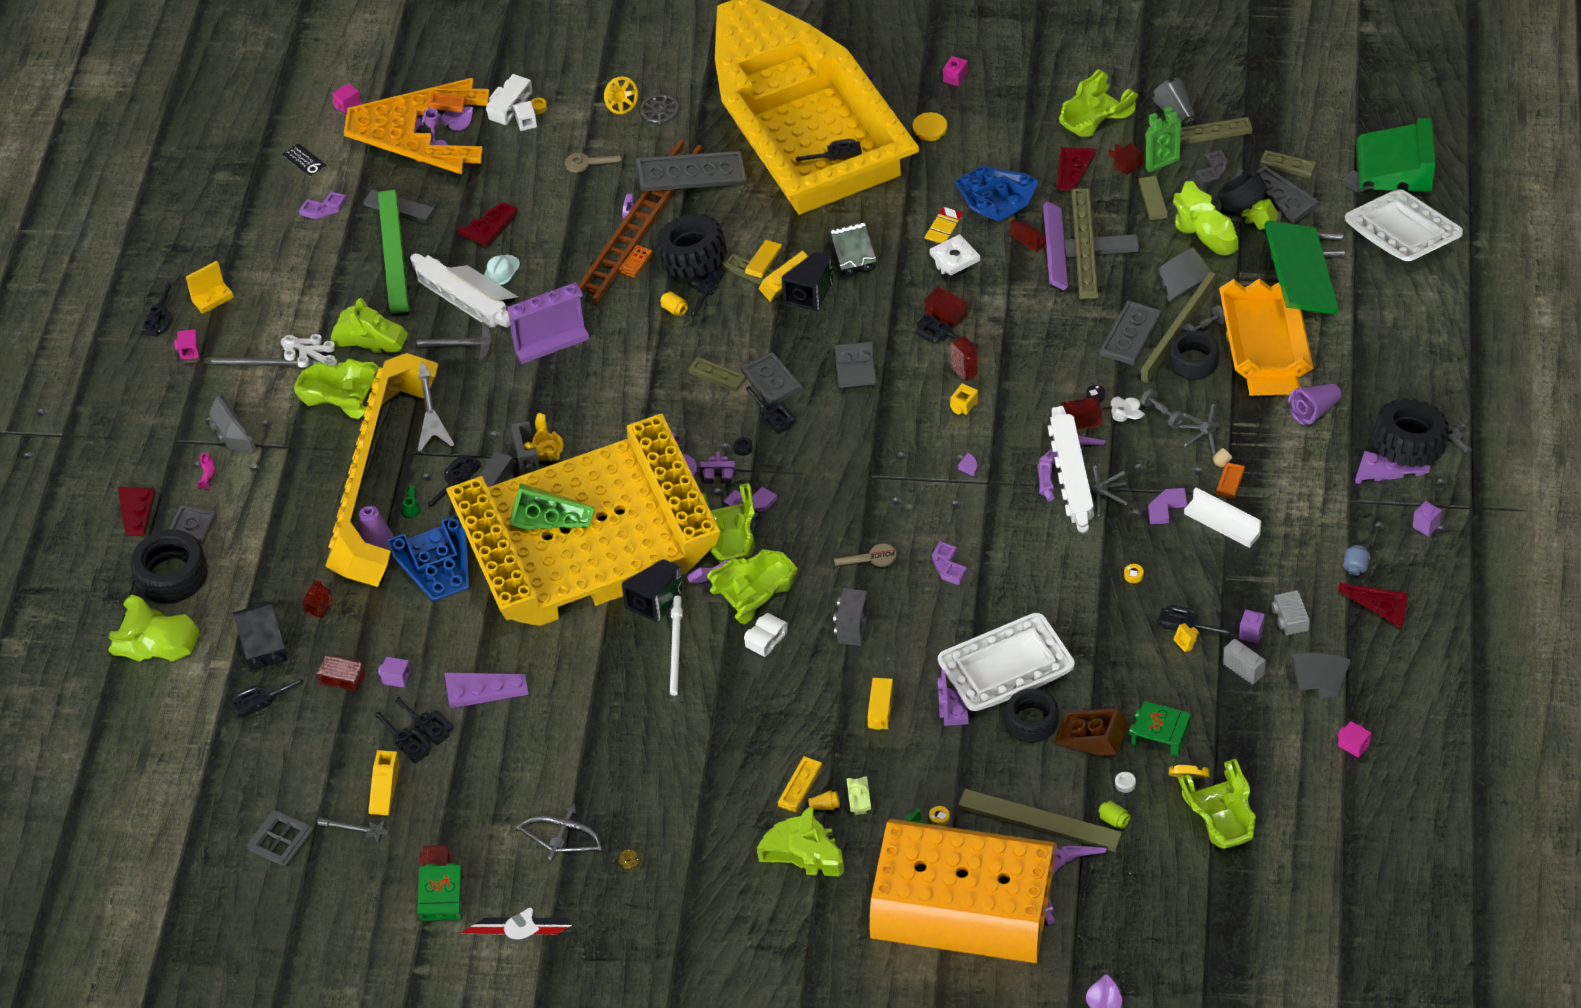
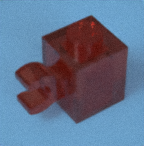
(1126, 158)
(317, 600)
(435, 855)

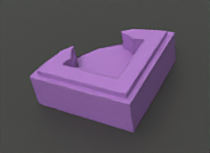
(628, 204)
(968, 465)

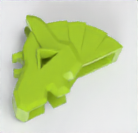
(368, 330)
(803, 843)

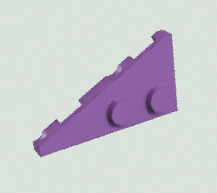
(1377, 467)

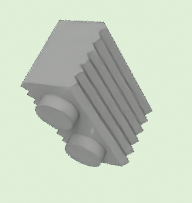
(1291, 612)
(1244, 661)

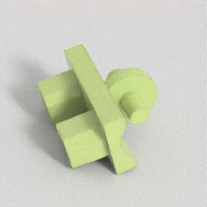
(858, 795)

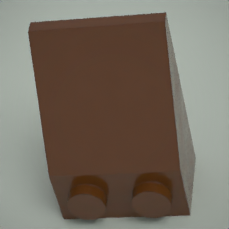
(1093, 731)

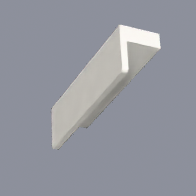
(1223, 518)

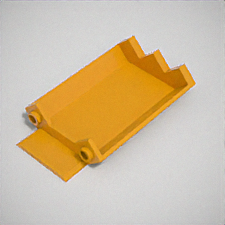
(1265, 337)

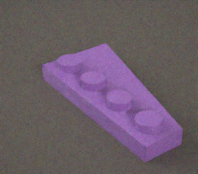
(477, 688)

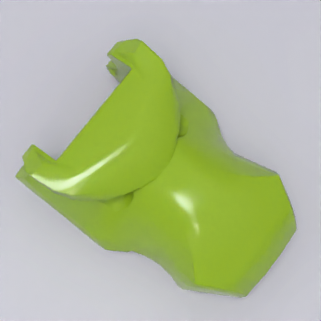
(1093, 105)
(1200, 216)
(339, 385)
(734, 526)
(753, 581)
(151, 633)
(1223, 807)

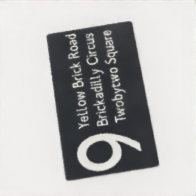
(304, 159)

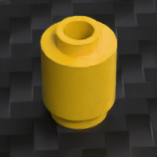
(674, 303)

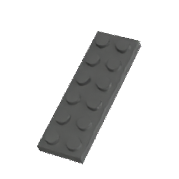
(690, 171)

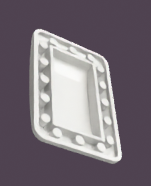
(1403, 225)
(1006, 662)

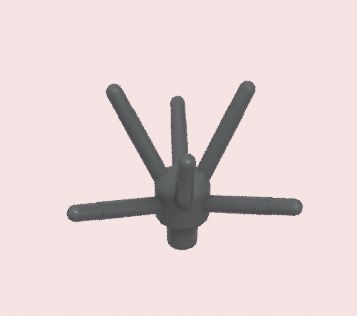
(1206, 427)
(1101, 488)

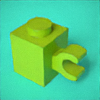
(1260, 213)

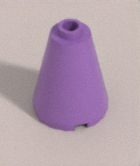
(1313, 401)
(373, 527)

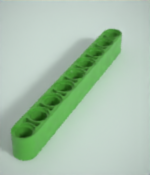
(393, 252)

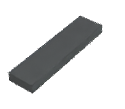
(407, 208)
(1107, 245)

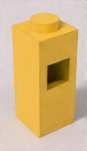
(880, 703)

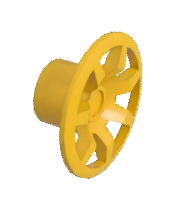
(618, 95)

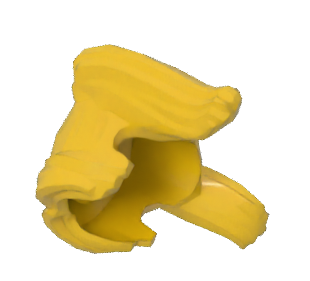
(546, 444)

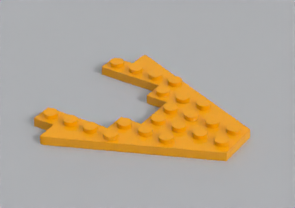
(393, 121)

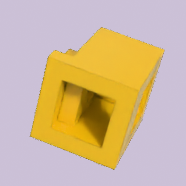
(962, 403)

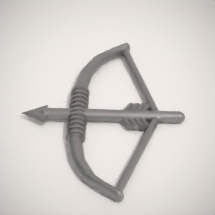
(558, 841)

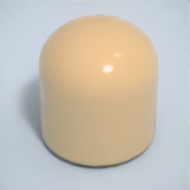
(1221, 458)

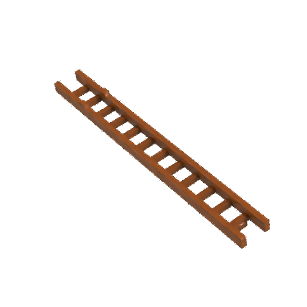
(599, 291)

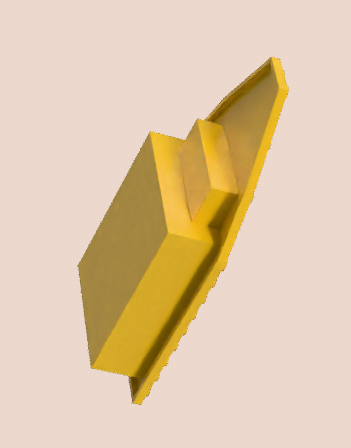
(797, 95)

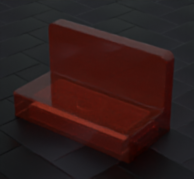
(1027, 235)

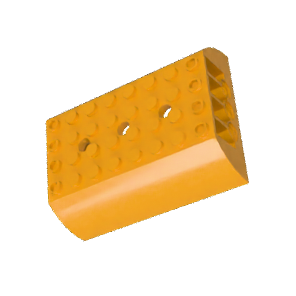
(967, 912)

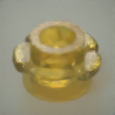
(628, 855)

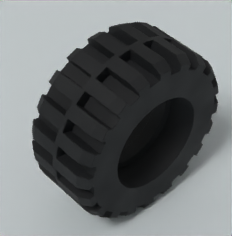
(691, 246)
(1410, 432)

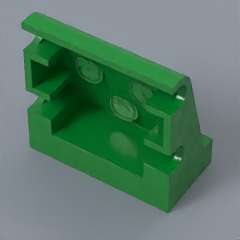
(1398, 157)

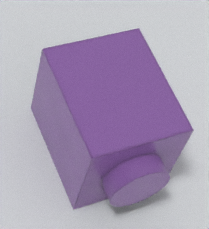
(1427, 518)
(1251, 626)
(395, 672)

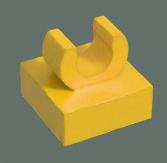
(1186, 637)

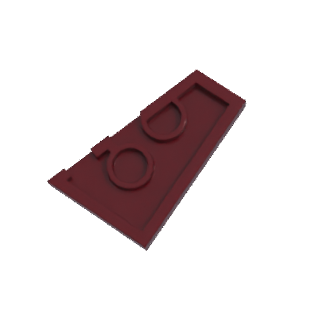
(1072, 166)
(489, 226)
(136, 508)

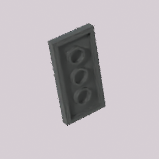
(1130, 332)

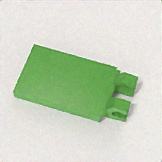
(1163, 140)

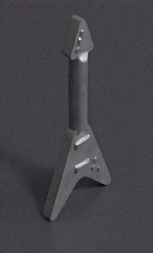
(431, 425)

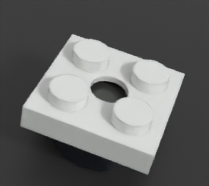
(954, 256)

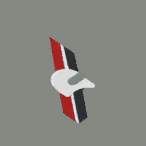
(519, 926)

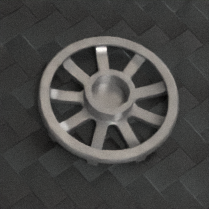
(659, 108)

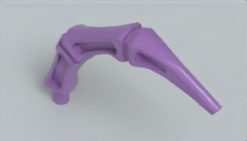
(1046, 463)
(1065, 855)

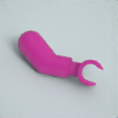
(209, 470)

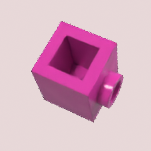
(955, 71)
(346, 97)
(187, 344)
(1354, 739)

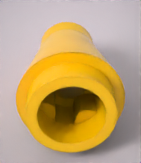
(825, 801)

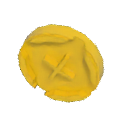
(929, 126)
(1181, 770)

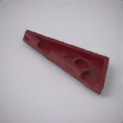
(1383, 602)

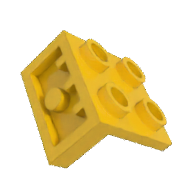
(208, 288)

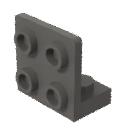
(855, 364)

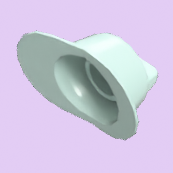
(502, 268)

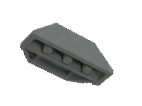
(229, 427)

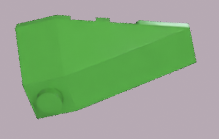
(547, 510)

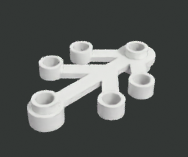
(291, 343)

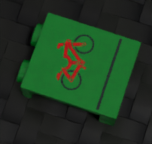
(1161, 725)
(439, 892)

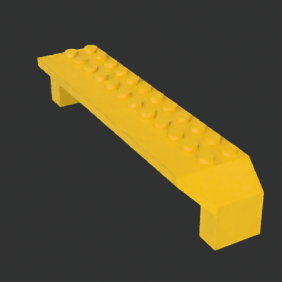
(348, 551)

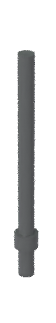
(258, 361)

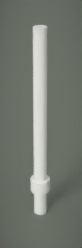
(676, 615)

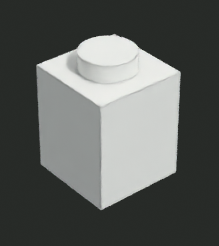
(525, 115)

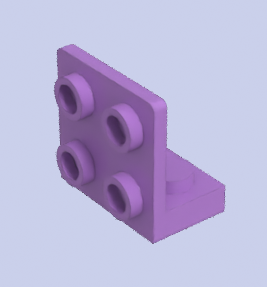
(950, 704)

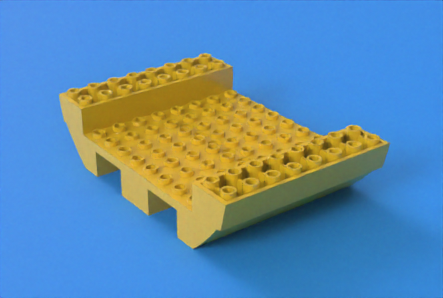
(660, 521)

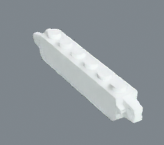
(459, 292)
(1072, 468)

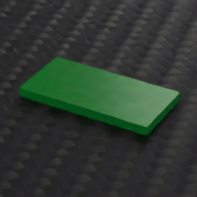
(1301, 267)

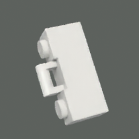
(502, 101)

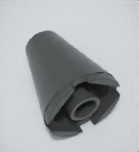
(1176, 96)

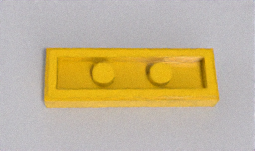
(763, 259)
(800, 784)

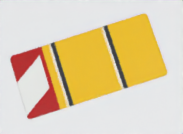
(943, 225)

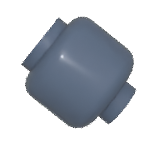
(1356, 560)

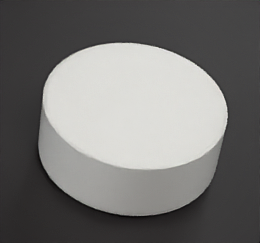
(1125, 782)

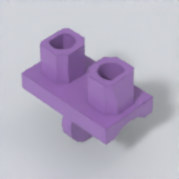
(718, 465)

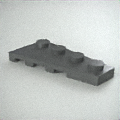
(1286, 196)

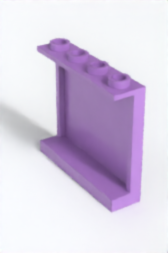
(547, 323)

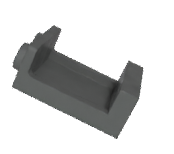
(526, 459)

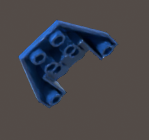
(996, 191)
(435, 558)

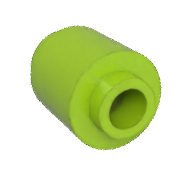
(1114, 814)

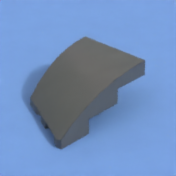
(1183, 273)
(1320, 672)

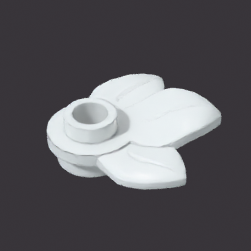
(1126, 409)

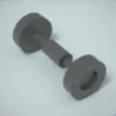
(1218, 315)
(1150, 397)

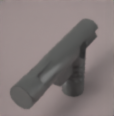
(1456, 436)

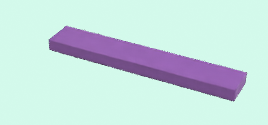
(1055, 246)

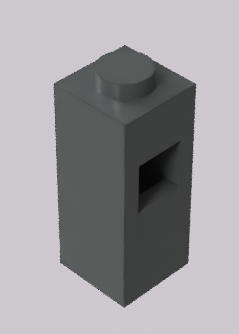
(497, 469)

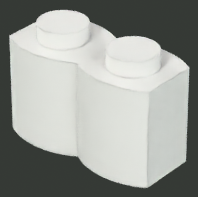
(766, 634)

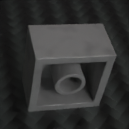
(851, 617)

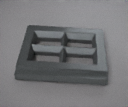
(265, 830)

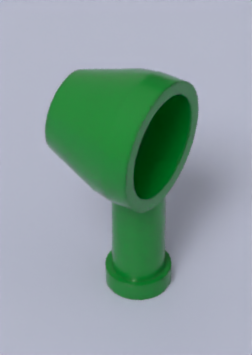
(410, 507)

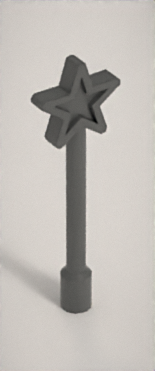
(374, 830)

